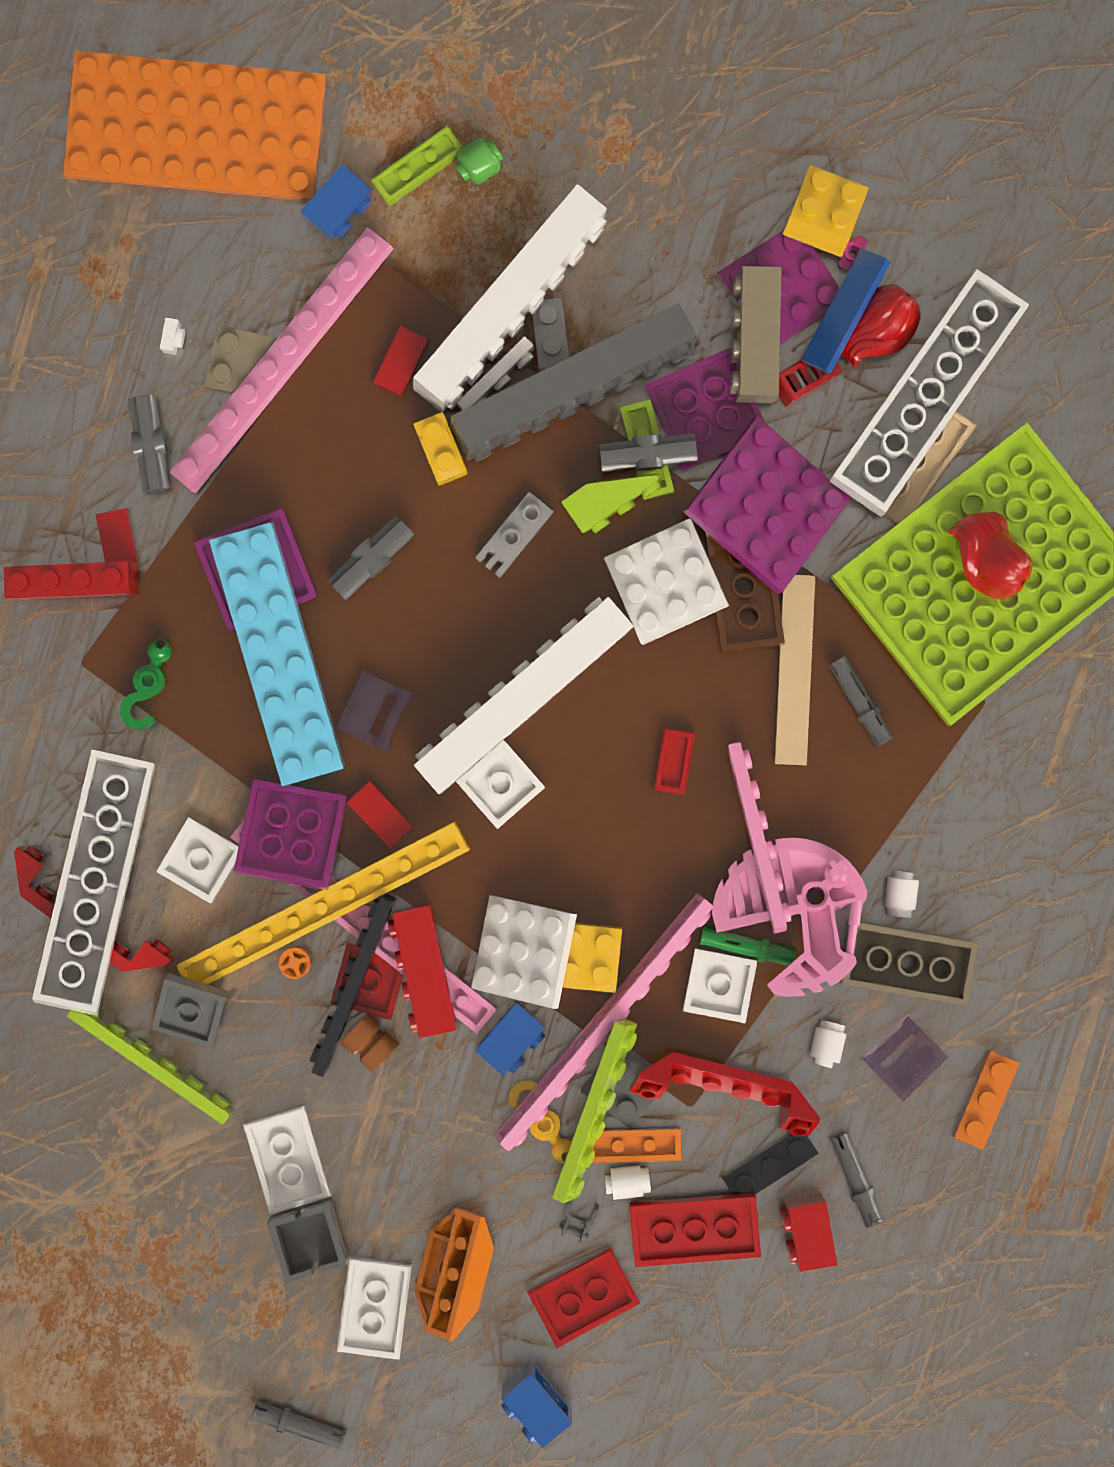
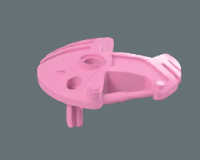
(803, 869)

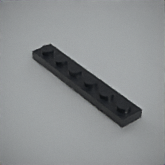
(346, 997)

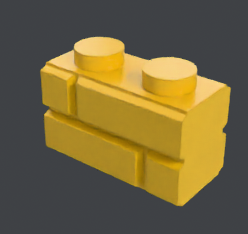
(440, 448)

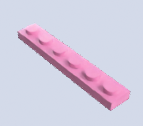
(762, 850)

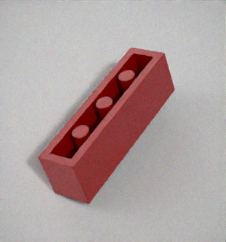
(71, 580)
(424, 971)

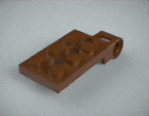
(763, 600)

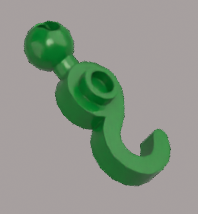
(149, 682)

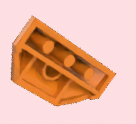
(453, 1273)

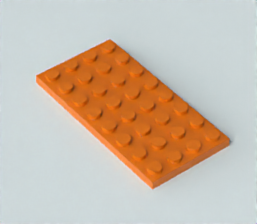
(194, 126)

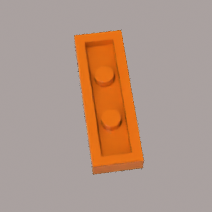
(986, 1099)
(638, 1145)

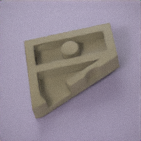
(234, 356)

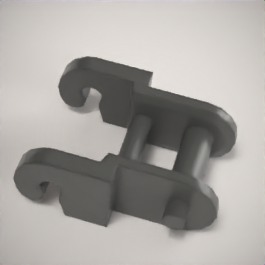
(582, 1234)

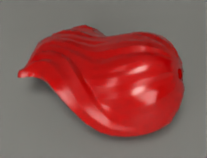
(885, 324)
(990, 556)

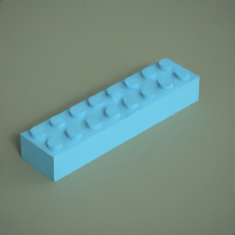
(277, 653)

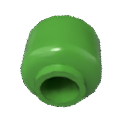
(478, 160)

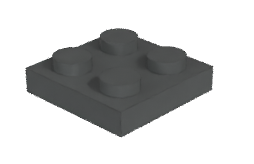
(189, 1010)
(627, 1105)

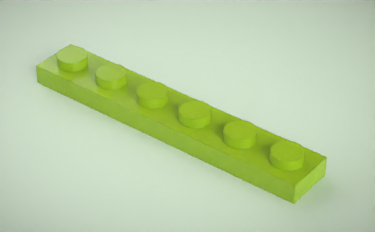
(162, 1070)
(598, 1102)

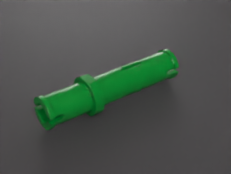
(748, 946)

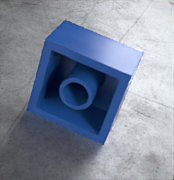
(535, 1405)

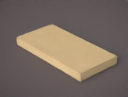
(931, 468)

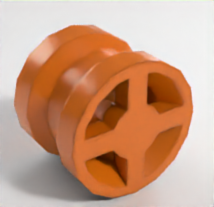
(290, 964)

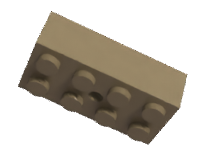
(757, 334)
(939, 967)

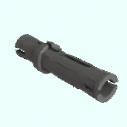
(860, 700)
(857, 1180)
(298, 1425)

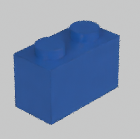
(337, 203)
(511, 1038)

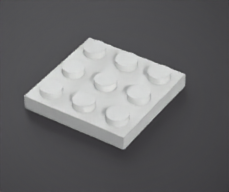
(666, 581)
(524, 951)

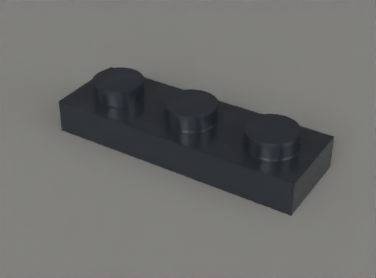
(770, 1164)

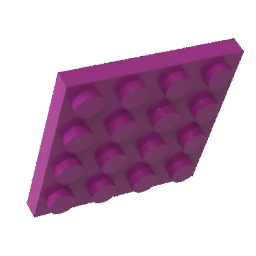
(767, 505)

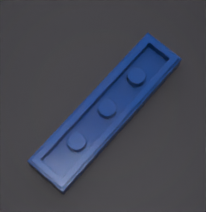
(845, 310)

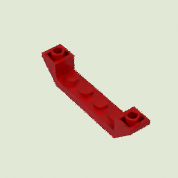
(30, 867)
(795, 1112)

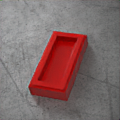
(401, 361)
(117, 536)
(674, 761)
(380, 814)

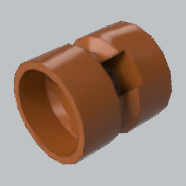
(369, 1042)

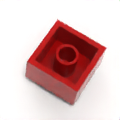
(810, 1232)

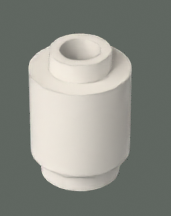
(901, 894)
(828, 1043)
(628, 1182)

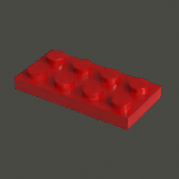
(695, 1230)

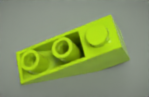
(601, 499)

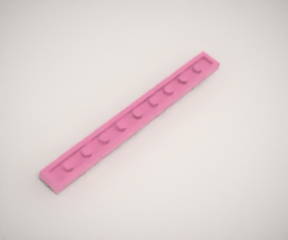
(281, 360)
(467, 1003)
(596, 1031)

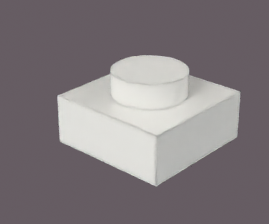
(172, 336)

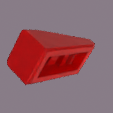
(786, 391)

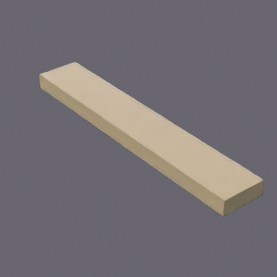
(795, 672)

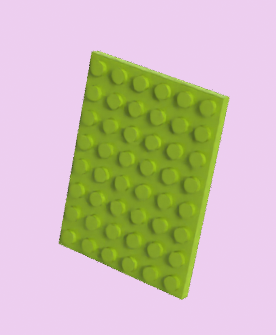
(943, 629)

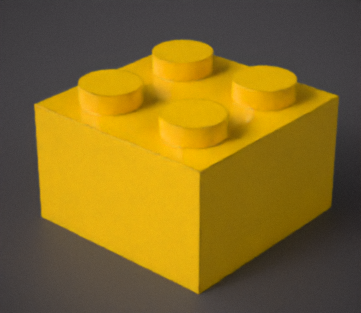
(825, 211)
(593, 958)

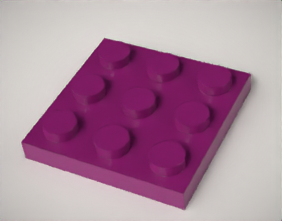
(805, 281)
(701, 403)
(296, 567)
(290, 834)

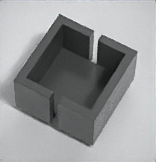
(308, 1239)

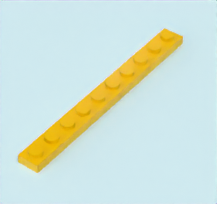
(325, 905)

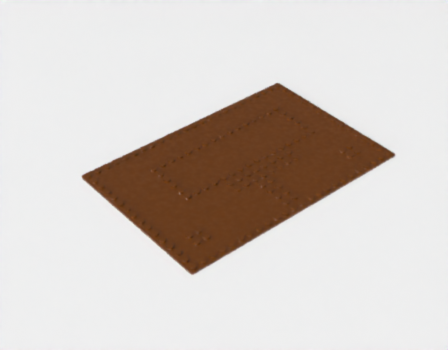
(451, 630)

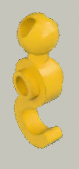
(547, 1128)

